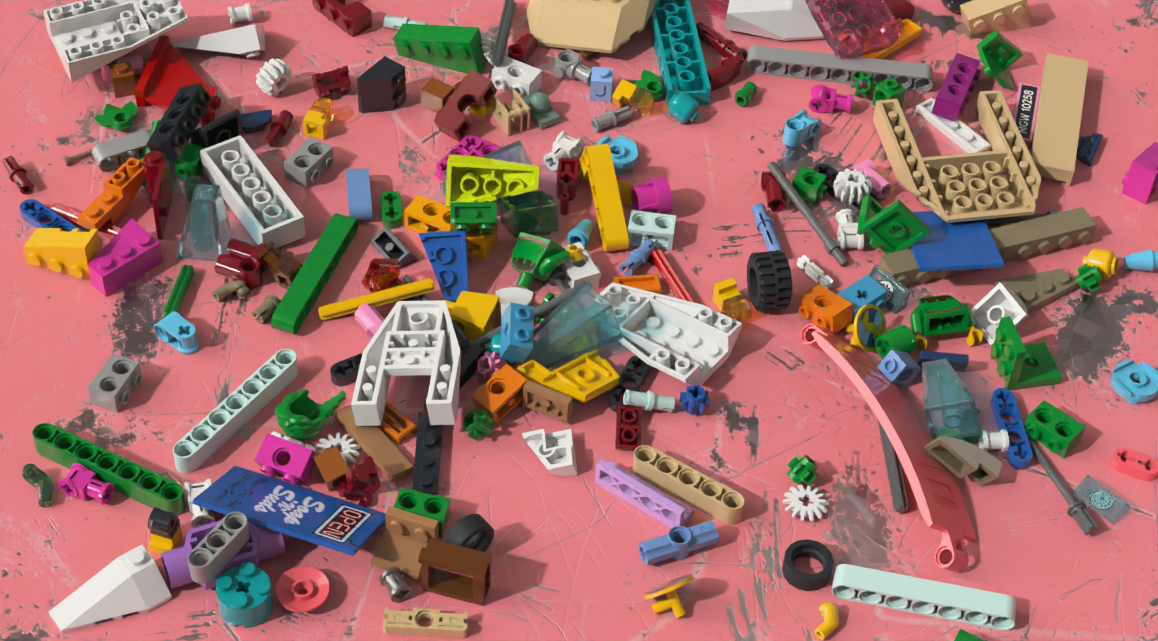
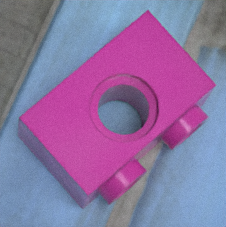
(276, 449)

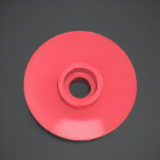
(302, 580)

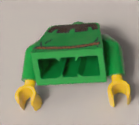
(539, 257)
(942, 316)

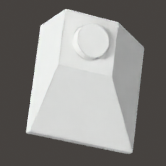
(996, 304)

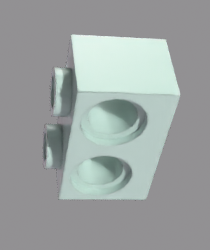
(651, 226)

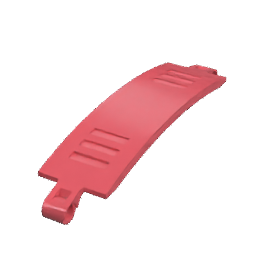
(929, 479)

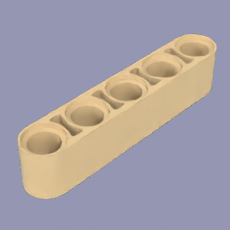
(688, 484)

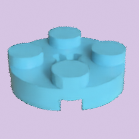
(627, 149)
(1131, 391)

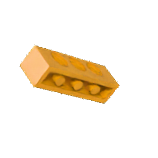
(427, 216)

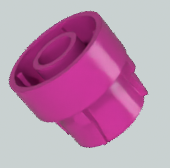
(652, 196)

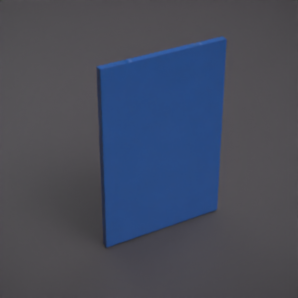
(955, 245)

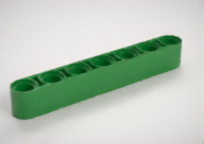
(314, 274)
(126, 475)

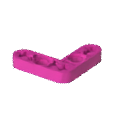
(477, 148)

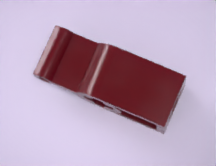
(566, 182)

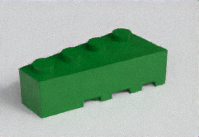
(442, 46)

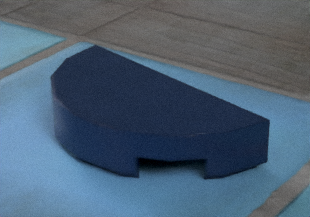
(255, 121)
(1088, 147)

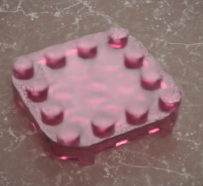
(856, 26)

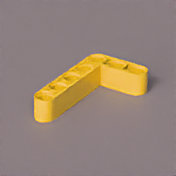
(598, 168)

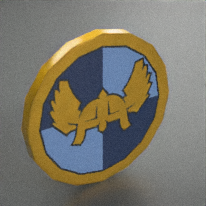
(867, 326)
(672, 600)

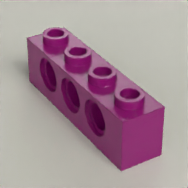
(957, 87)

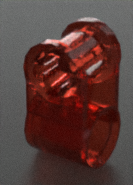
(381, 274)

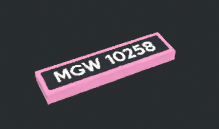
(1026, 110)

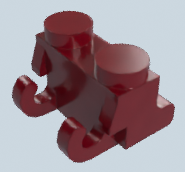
(332, 81)
(360, 481)

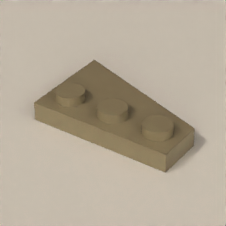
(1040, 288)

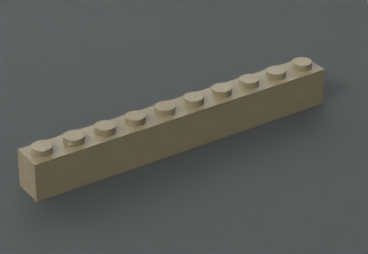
(1012, 241)

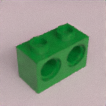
(1053, 429)
(426, 505)

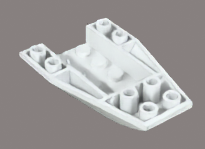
(672, 332)

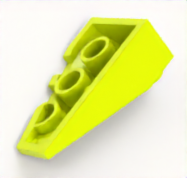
(487, 179)

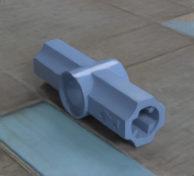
(678, 542)

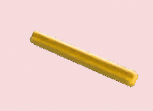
(377, 298)

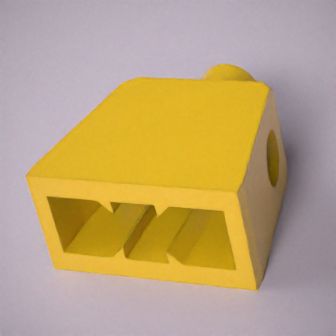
(474, 312)

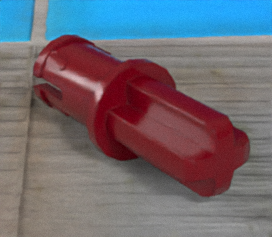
(279, 128)
(18, 175)

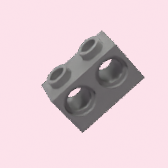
(308, 162)
(115, 383)

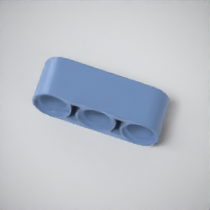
(359, 194)

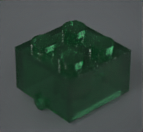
(529, 213)

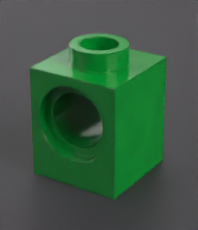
(888, 90)
(189, 161)
(810, 185)

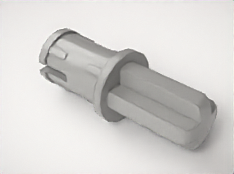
(611, 118)

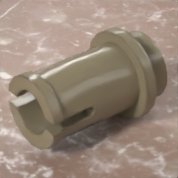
(266, 308)

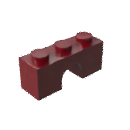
(350, 18)
(472, 90)

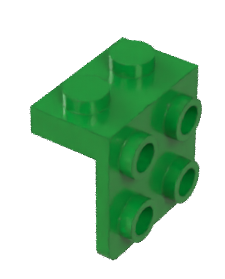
(997, 55)
(474, 217)

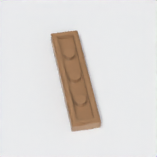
(376, 445)

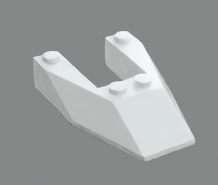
(410, 341)

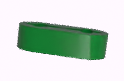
(387, 210)

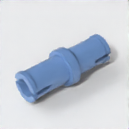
(638, 257)

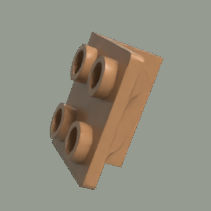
(549, 401)
(403, 541)

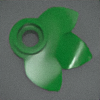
(650, 83)
(118, 118)

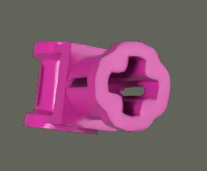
(829, 100)
(84, 483)

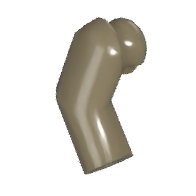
(228, 288)

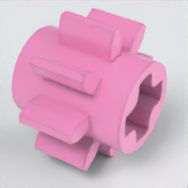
(489, 364)

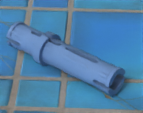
(761, 214)

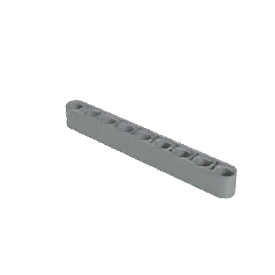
(832, 69)

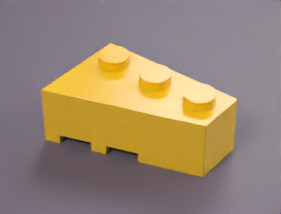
(63, 250)

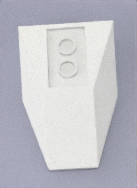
(773, 19)
(102, 31)

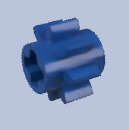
(694, 400)

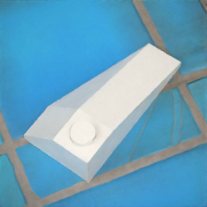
(241, 41)
(121, 588)

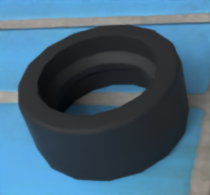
(471, 532)
(810, 549)

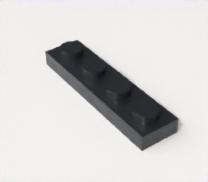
(427, 456)

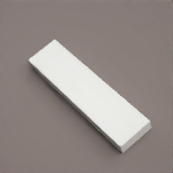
(955, 131)

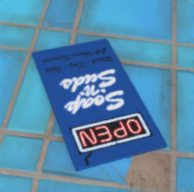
(292, 510)

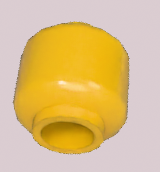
(1103, 260)

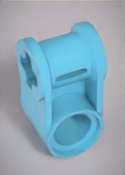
(800, 128)
(177, 333)

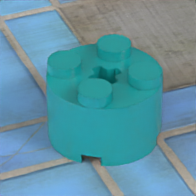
(244, 595)

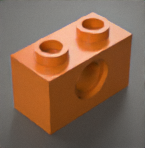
(825, 308)
(499, 405)

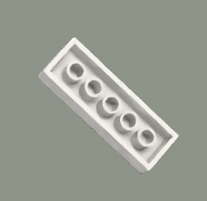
(252, 193)

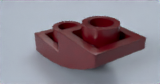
(723, 75)
(628, 427)

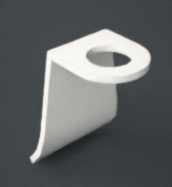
(513, 295)

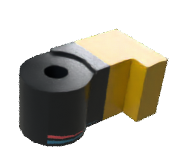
(164, 530)

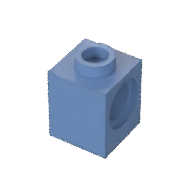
(899, 367)

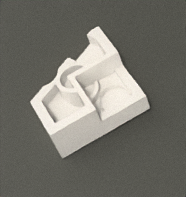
(554, 450)

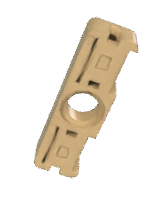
(406, 623)

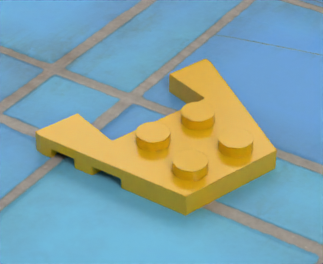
(578, 379)

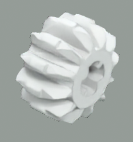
(274, 77)
(852, 186)

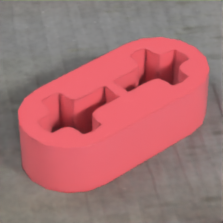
(1135, 464)

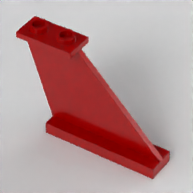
(163, 77)

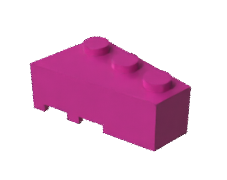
(1142, 177)
(124, 258)

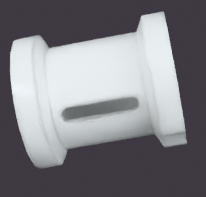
(240, 13)
(994, 440)

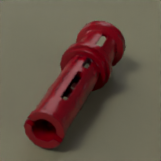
(726, 47)

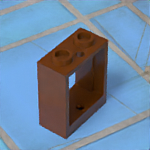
(459, 560)

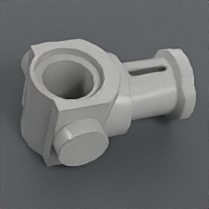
(570, 67)

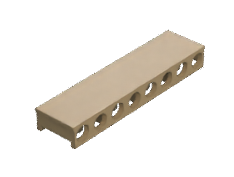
(1059, 117)

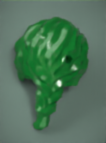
(303, 417)

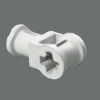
(563, 147)
(847, 230)
(199, 512)

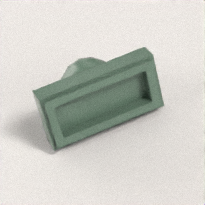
(540, 109)

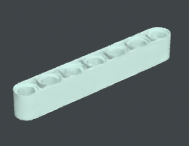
(235, 411)
(924, 597)

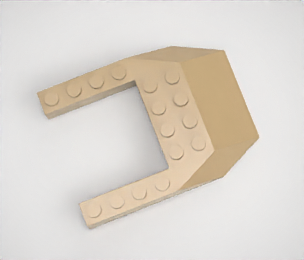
(587, 23)
(966, 184)

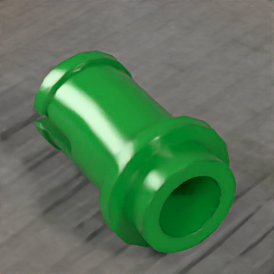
(743, 96)

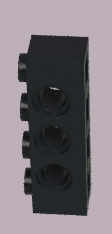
(180, 120)

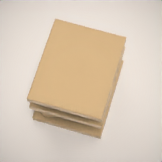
(517, 113)

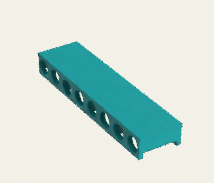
(679, 50)

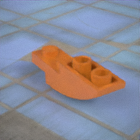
(118, 194)

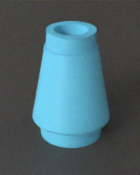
(581, 233)
(1143, 261)

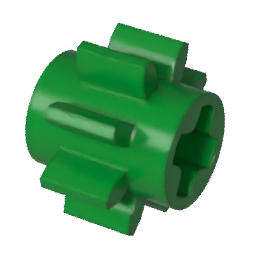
(864, 90)
(1089, 278)
(478, 424)
(802, 470)

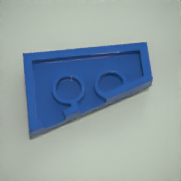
(449, 261)

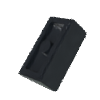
(391, 247)

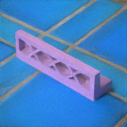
(642, 494)

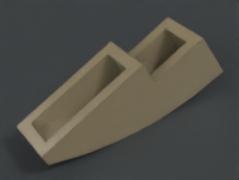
(965, 459)

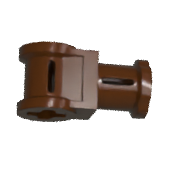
(280, 265)

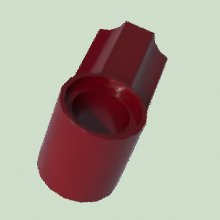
(523, 48)
(774, 192)
(243, 250)
(240, 269)

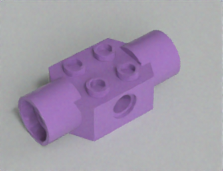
(262, 545)

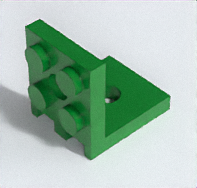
(883, 224)
(1013, 355)

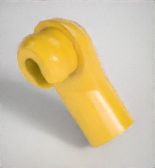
(831, 620)

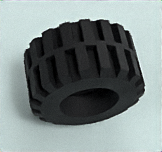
(769, 280)

